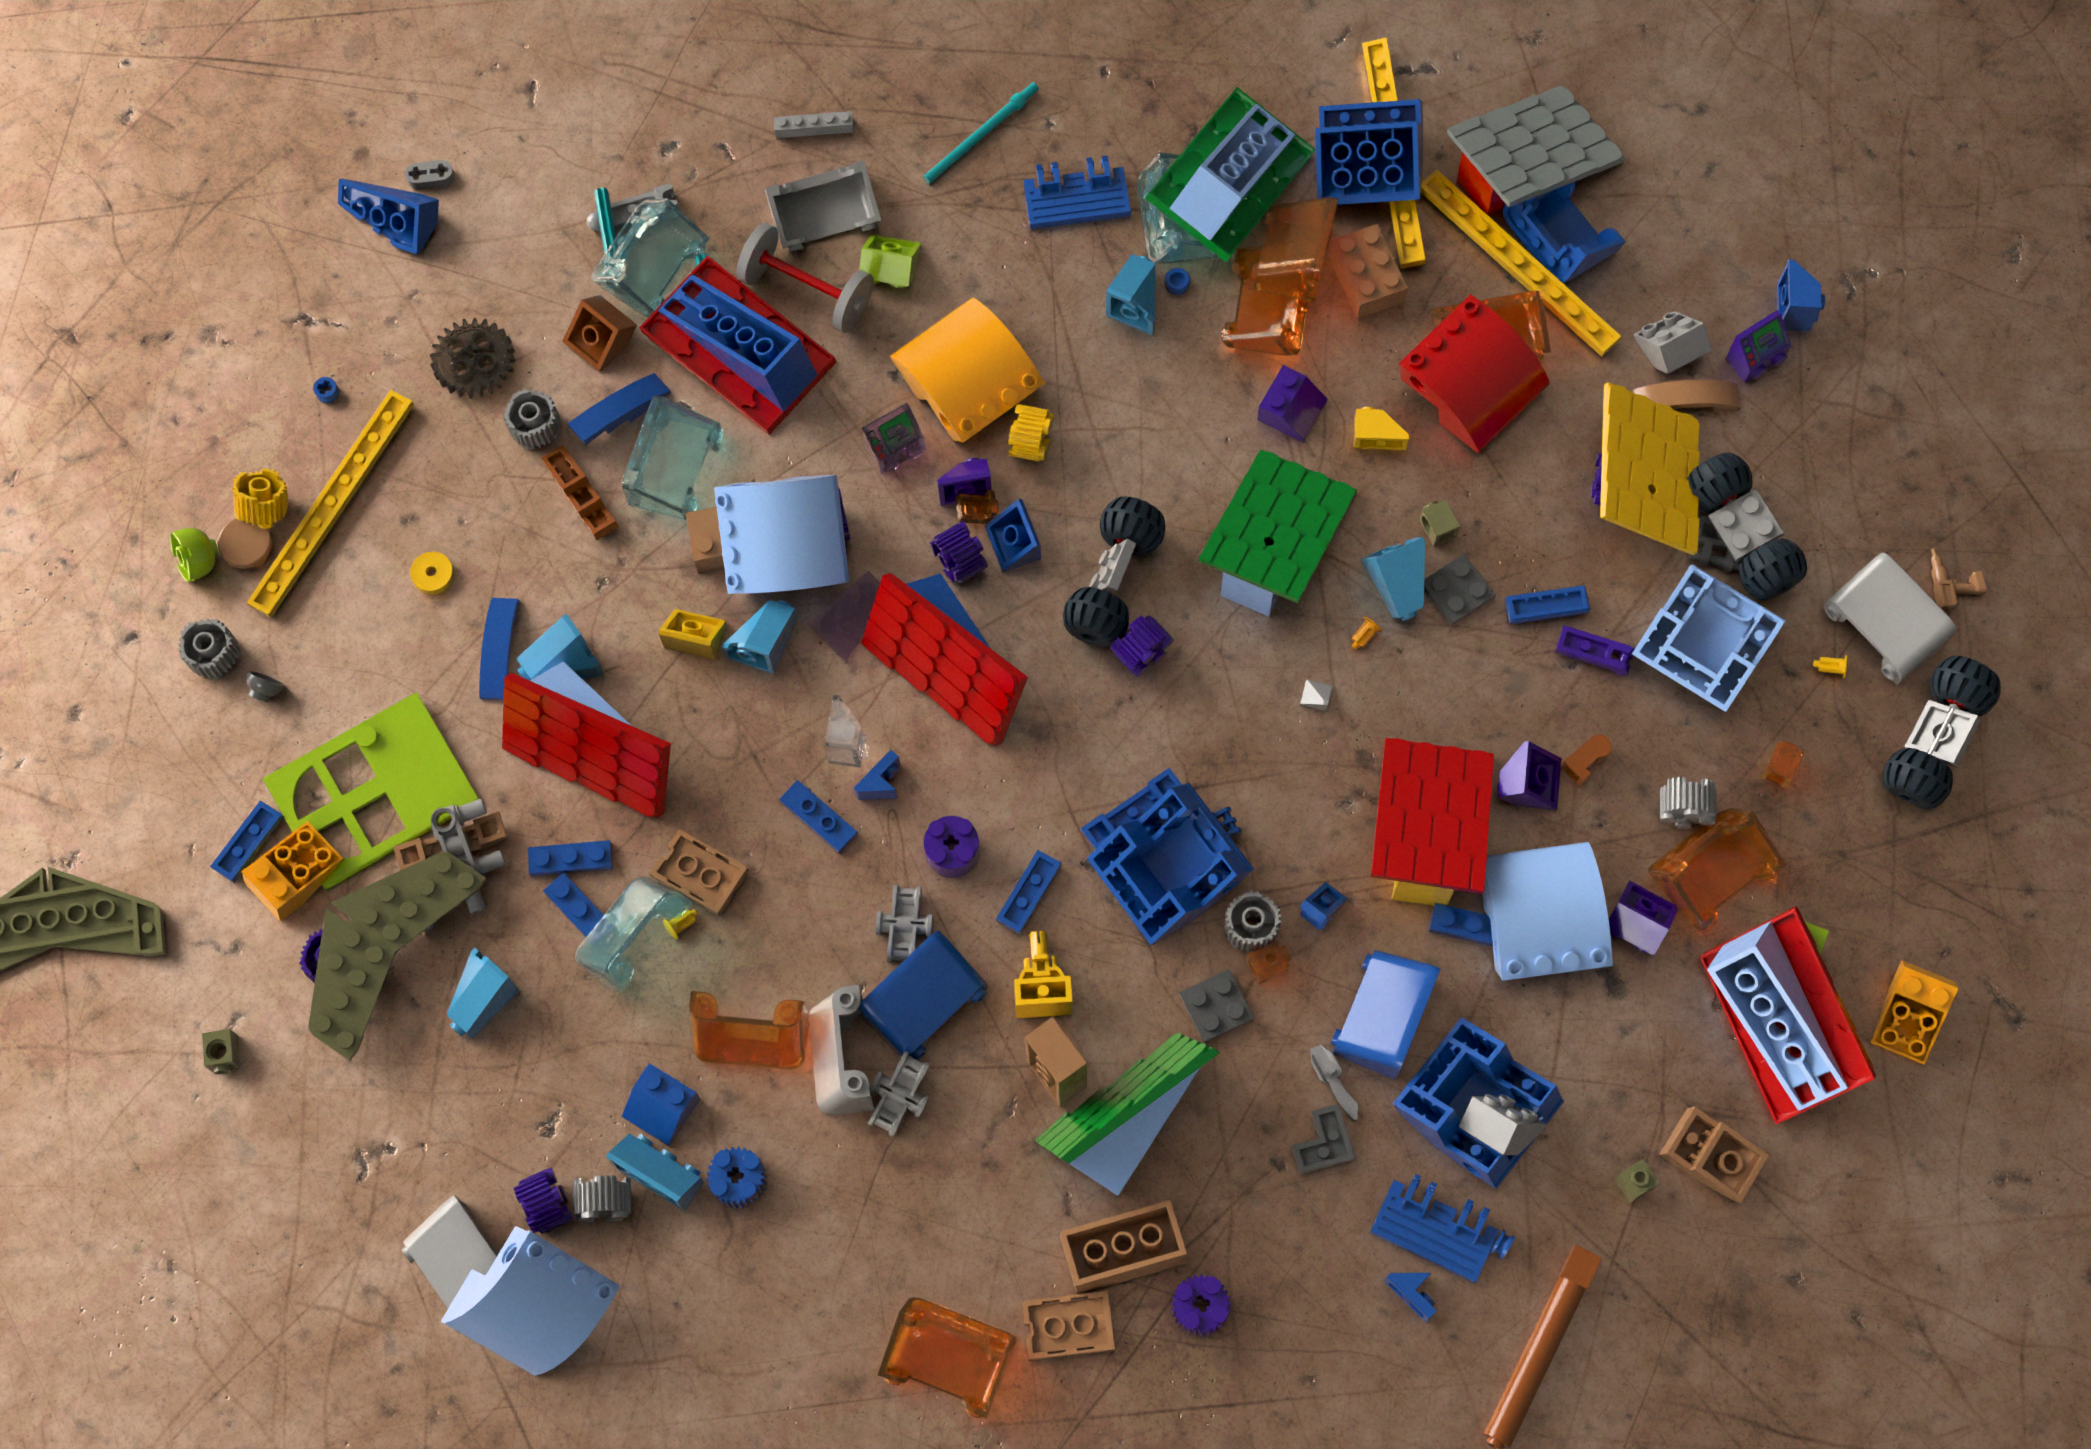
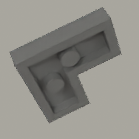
(1331, 1146)

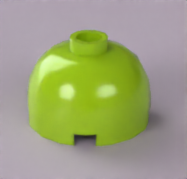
(194, 552)

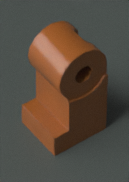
(1590, 753)

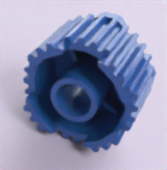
(728, 1163)

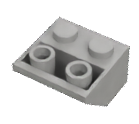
(1673, 341)
(1501, 1123)

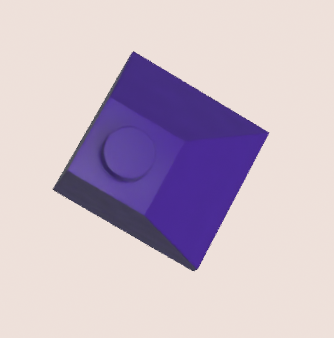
(965, 478)
(1531, 778)

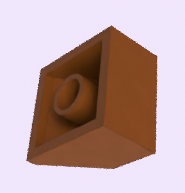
(598, 331)

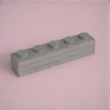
(813, 124)

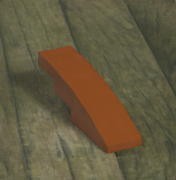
(579, 492)

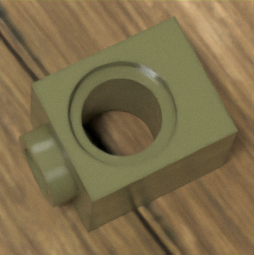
(1439, 522)
(215, 1041)
(1636, 1181)

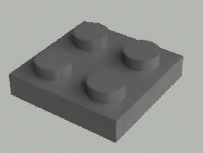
(1458, 590)
(1216, 1006)

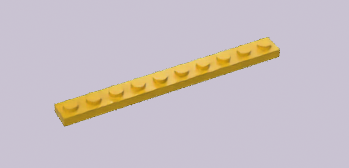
(1403, 213)
(1519, 263)
(330, 504)

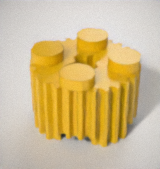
(1030, 433)
(260, 497)

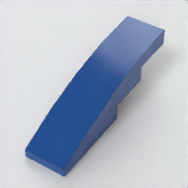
(617, 408)

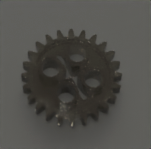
(476, 378)

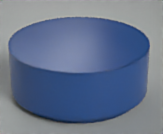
(1177, 281)

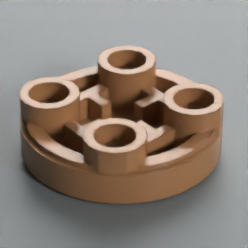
(244, 544)

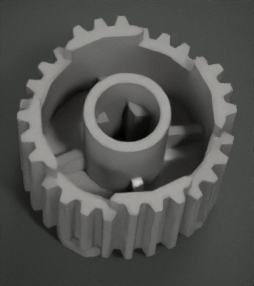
(532, 419)
(208, 648)
(1688, 803)
(1249, 936)
(602, 1198)

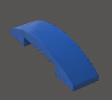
(497, 647)
(1130, 810)

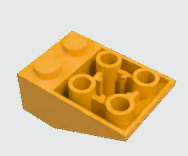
(292, 871)
(1913, 1012)

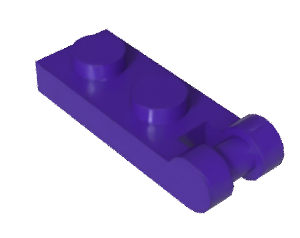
(1594, 650)

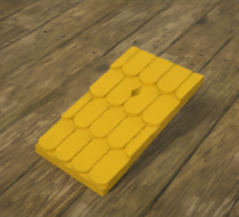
(1646, 468)

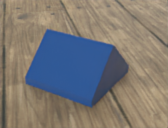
(1014, 537)

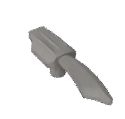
(1328, 1072)

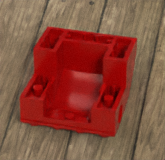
(1474, 373)

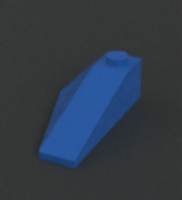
(398, 214)

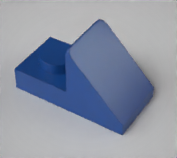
(875, 784)
(1322, 905)
(1405, 1287)

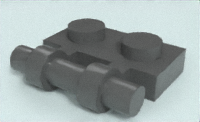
(1710, 539)

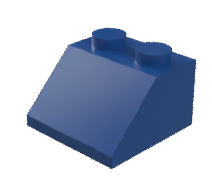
(1799, 297)
(659, 1104)

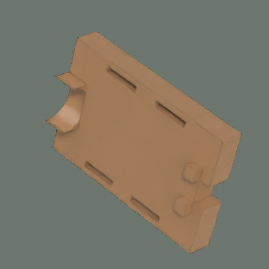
(699, 872)
(1068, 1325)

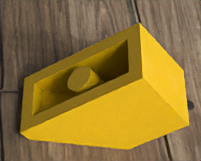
(1378, 431)

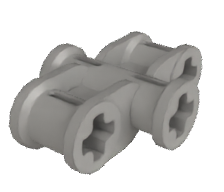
(904, 923)
(894, 1101)

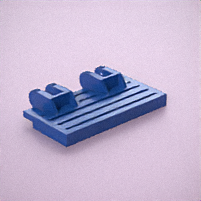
(1076, 199)
(1433, 1233)

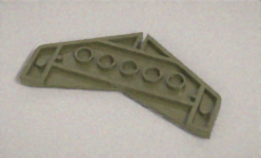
(76, 917)
(381, 922)

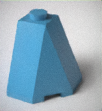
(1132, 294)
(1399, 576)
(762, 637)
(558, 645)
(479, 995)

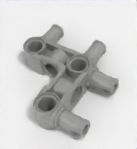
(455, 841)

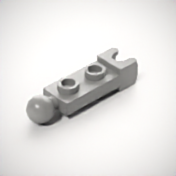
(624, 208)

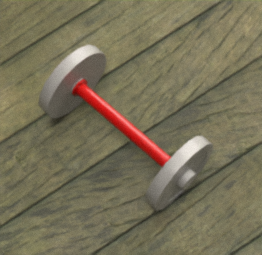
(758, 255)

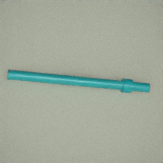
(1016, 102)

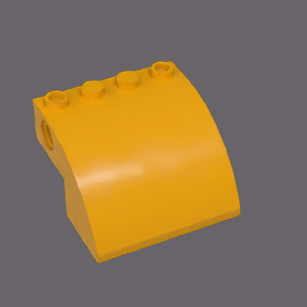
(967, 369)

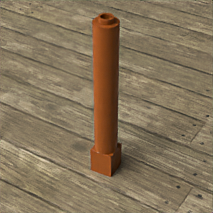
(1541, 1347)

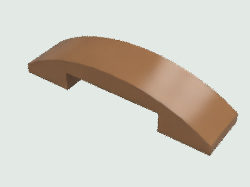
(1694, 394)
(481, 835)

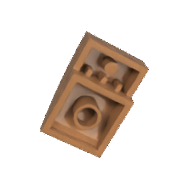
(1714, 1154)

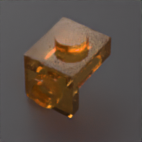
(976, 508)

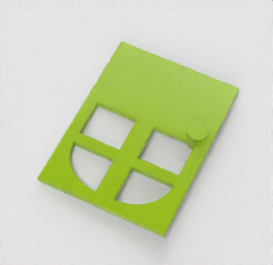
(409, 766)

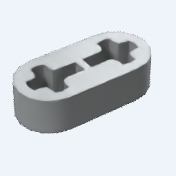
(429, 174)

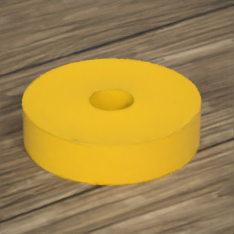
(432, 584)

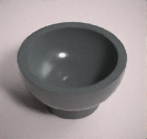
(262, 686)

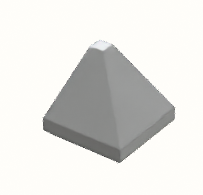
(1316, 695)

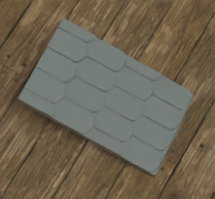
(1529, 150)

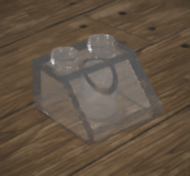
(844, 737)

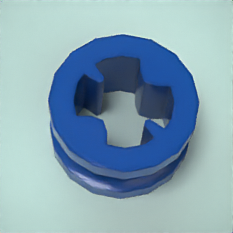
(323, 383)
(1502, 1244)

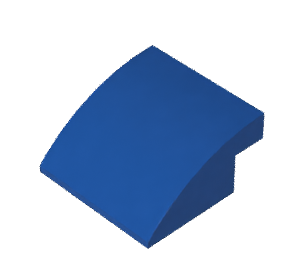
(1370, 151)

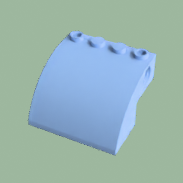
(782, 534)
(1708, 637)
(1546, 911)
(531, 1303)

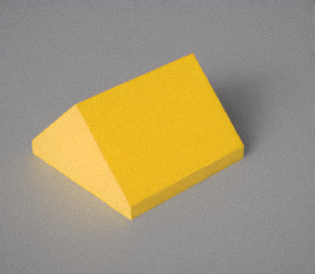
(692, 633)

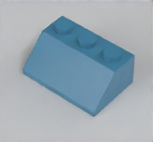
(656, 1170)

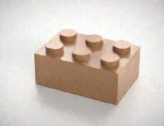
(1367, 271)

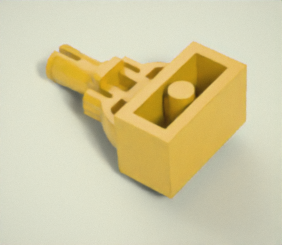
(1043, 988)

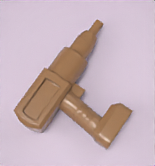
(1946, 588)

